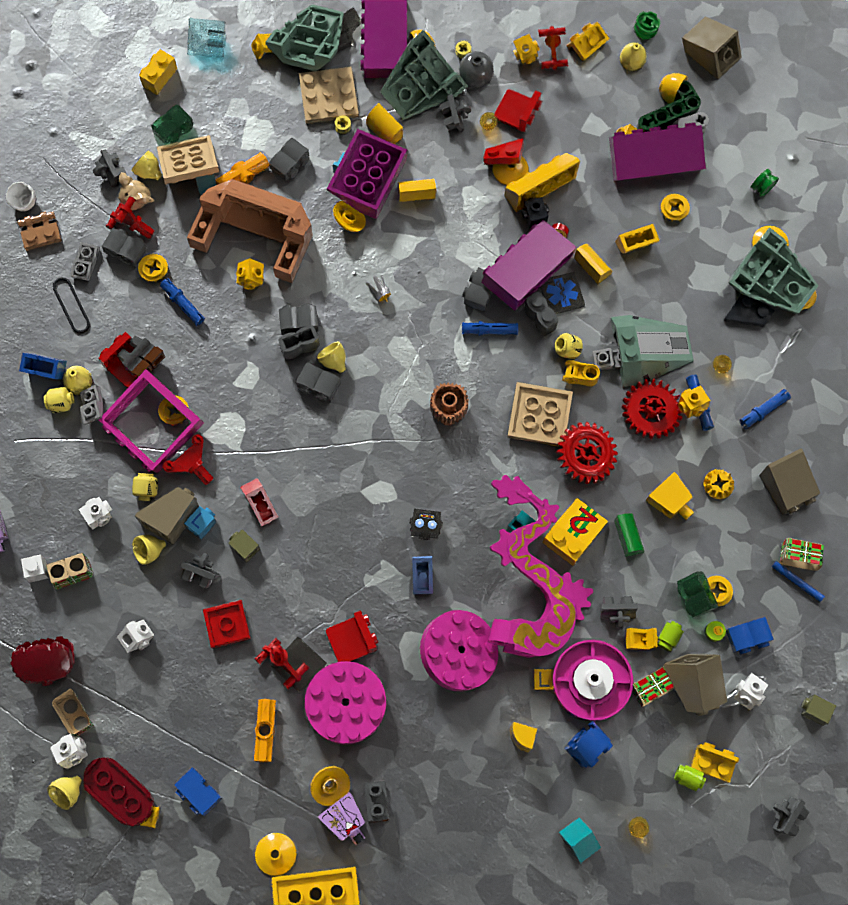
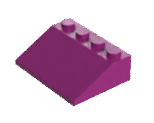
(367, 173)

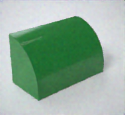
(629, 534)

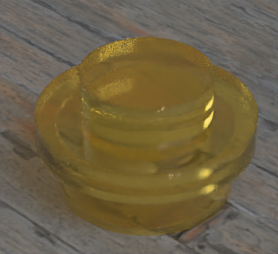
(638, 827)

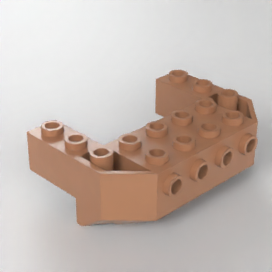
(257, 213)

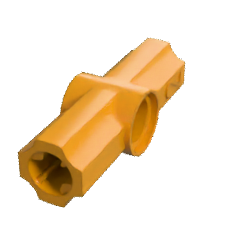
(246, 170)
(265, 717)

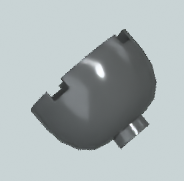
(476, 69)

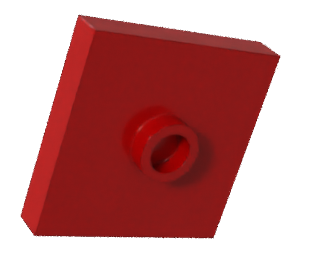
(226, 624)

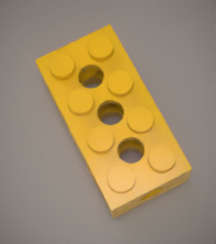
(324, 880)

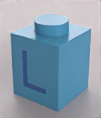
(201, 522)

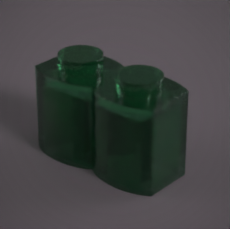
(172, 125)
(697, 594)

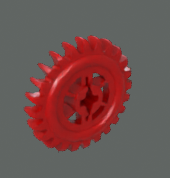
(660, 394)
(572, 462)

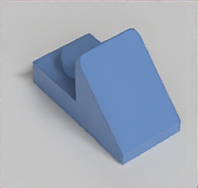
(422, 575)

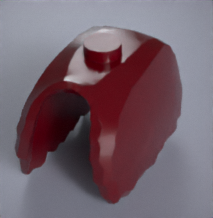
(43, 660)

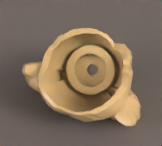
(134, 189)

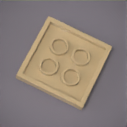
(328, 94)
(187, 159)
(539, 414)

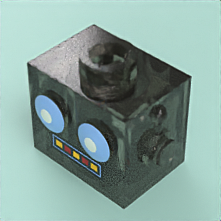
(426, 524)

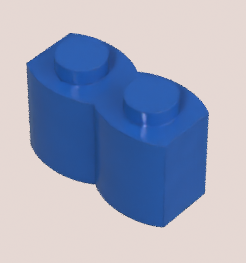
(749, 635)

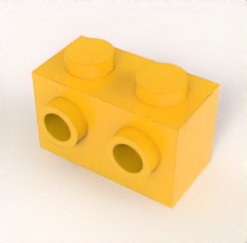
(158, 71)

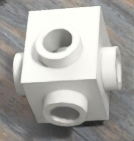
(96, 512)
(135, 636)
(747, 694)
(69, 751)

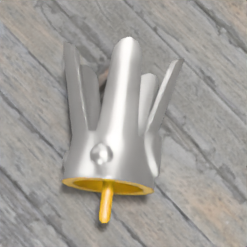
(383, 291)

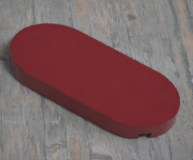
(118, 791)

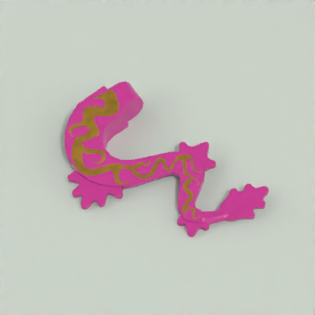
(562, 596)

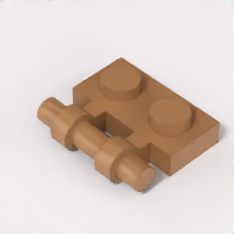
(41, 235)

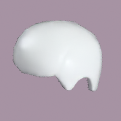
(21, 196)

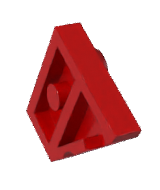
(505, 153)

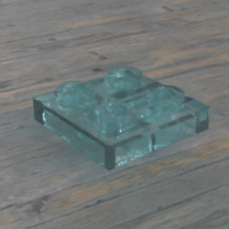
(206, 37)

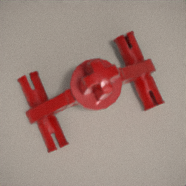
(552, 40)
(124, 215)
(191, 461)
(280, 657)

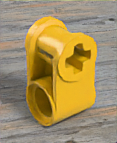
(579, 373)

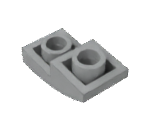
(85, 261)
(607, 359)
(92, 404)

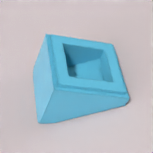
(205, 182)

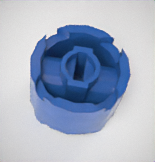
(588, 745)

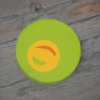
(715, 631)

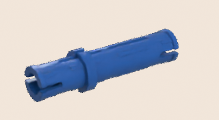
(176, 295)
(489, 328)
(760, 412)
(705, 418)

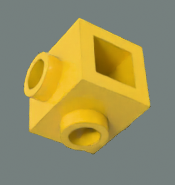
(522, 44)
(250, 274)
(693, 402)

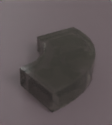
(350, 22)

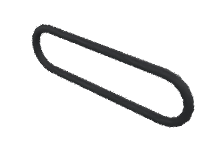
(64, 309)

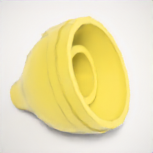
(633, 56)
(147, 167)
(333, 357)
(77, 379)
(147, 548)
(65, 791)

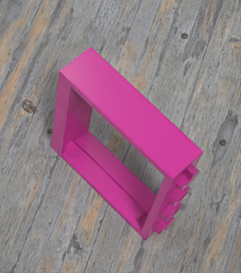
(124, 401)

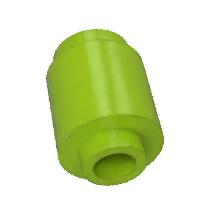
(670, 636)
(689, 777)

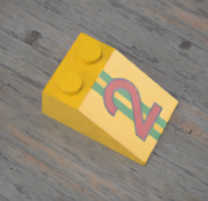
(574, 531)

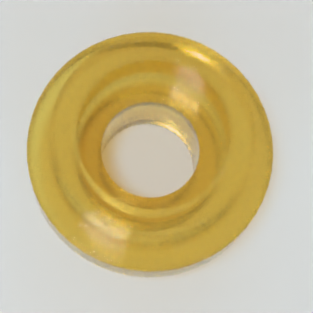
(488, 115)
(724, 359)

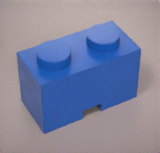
(42, 366)
(200, 796)

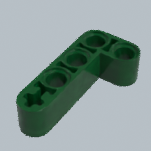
(681, 106)

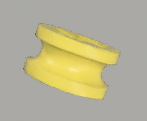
(462, 44)
(342, 130)

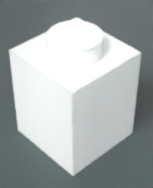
(35, 568)

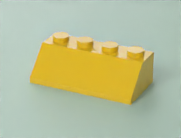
(542, 180)

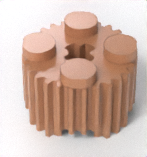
(449, 413)

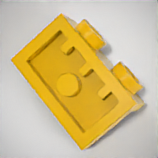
(588, 40)
(714, 762)

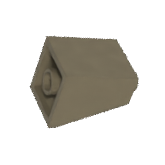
(713, 46)
(790, 482)
(168, 514)
(698, 681)

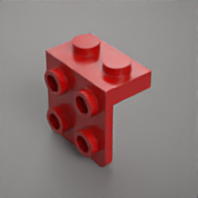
(518, 109)
(111, 362)
(352, 638)

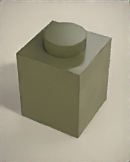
(243, 545)
(817, 709)

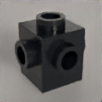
(535, 211)

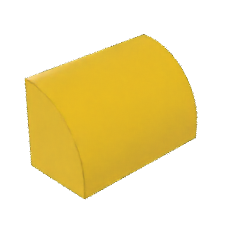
(384, 124)
(417, 190)
(637, 238)
(592, 263)
(522, 736)

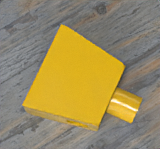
(671, 498)

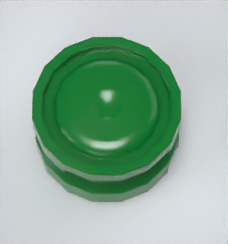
(646, 25)
(764, 182)

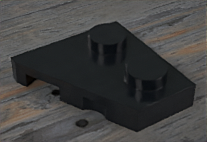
(749, 311)

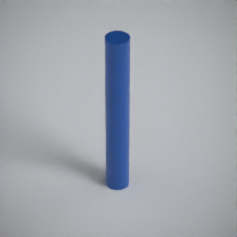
(798, 581)

